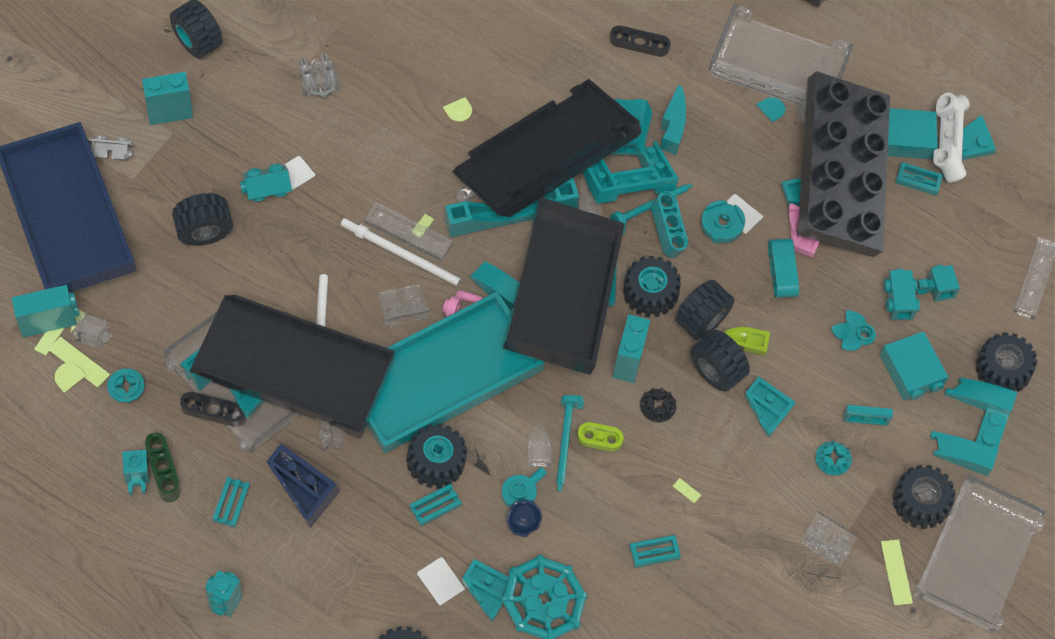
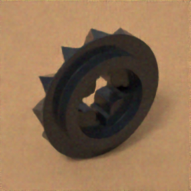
(658, 414)

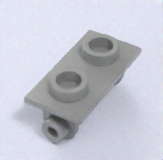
(119, 148)

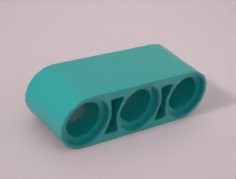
(666, 233)
(783, 268)

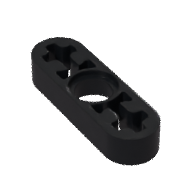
(644, 48)
(195, 411)

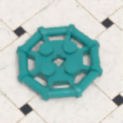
(555, 591)

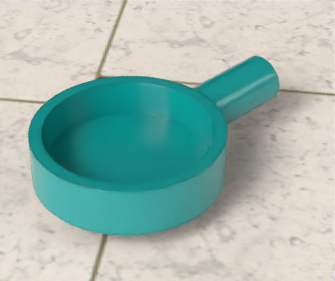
(521, 487)

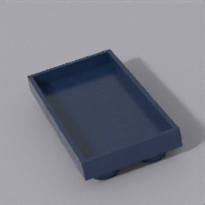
(65, 209)

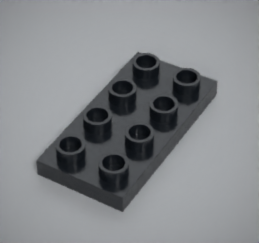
(844, 165)
(564, 286)

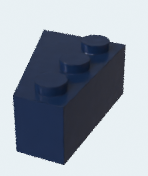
(303, 483)

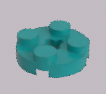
(722, 233)

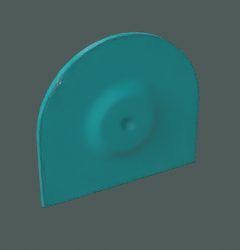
(772, 108)

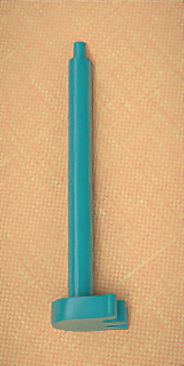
(618, 216)
(569, 402)

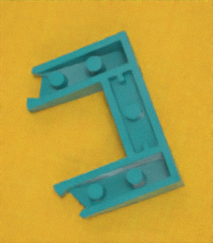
(654, 174)
(982, 453)

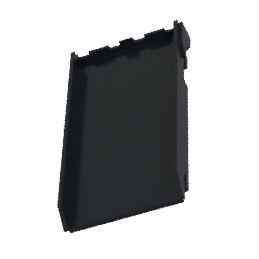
(547, 149)
(293, 363)

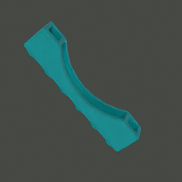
(474, 217)

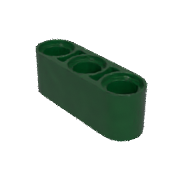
(162, 457)

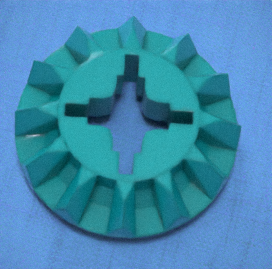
(134, 380)
(826, 463)

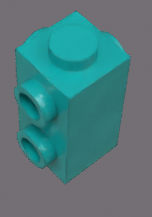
(266, 182)
(901, 294)
(223, 593)

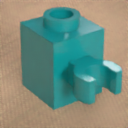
(940, 282)
(136, 470)

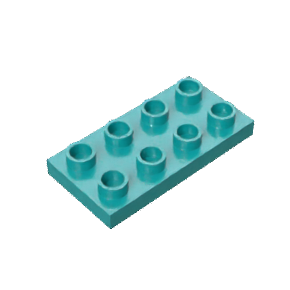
(448, 372)

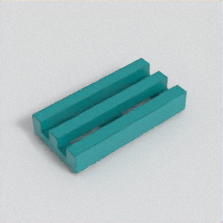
(918, 181)
(868, 415)
(237, 484)
(431, 497)
(657, 559)

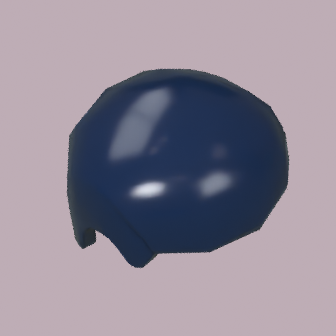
(524, 517)

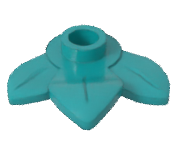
(851, 331)

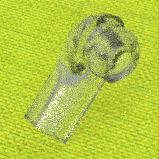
(465, 194)

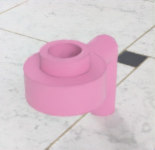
(453, 305)

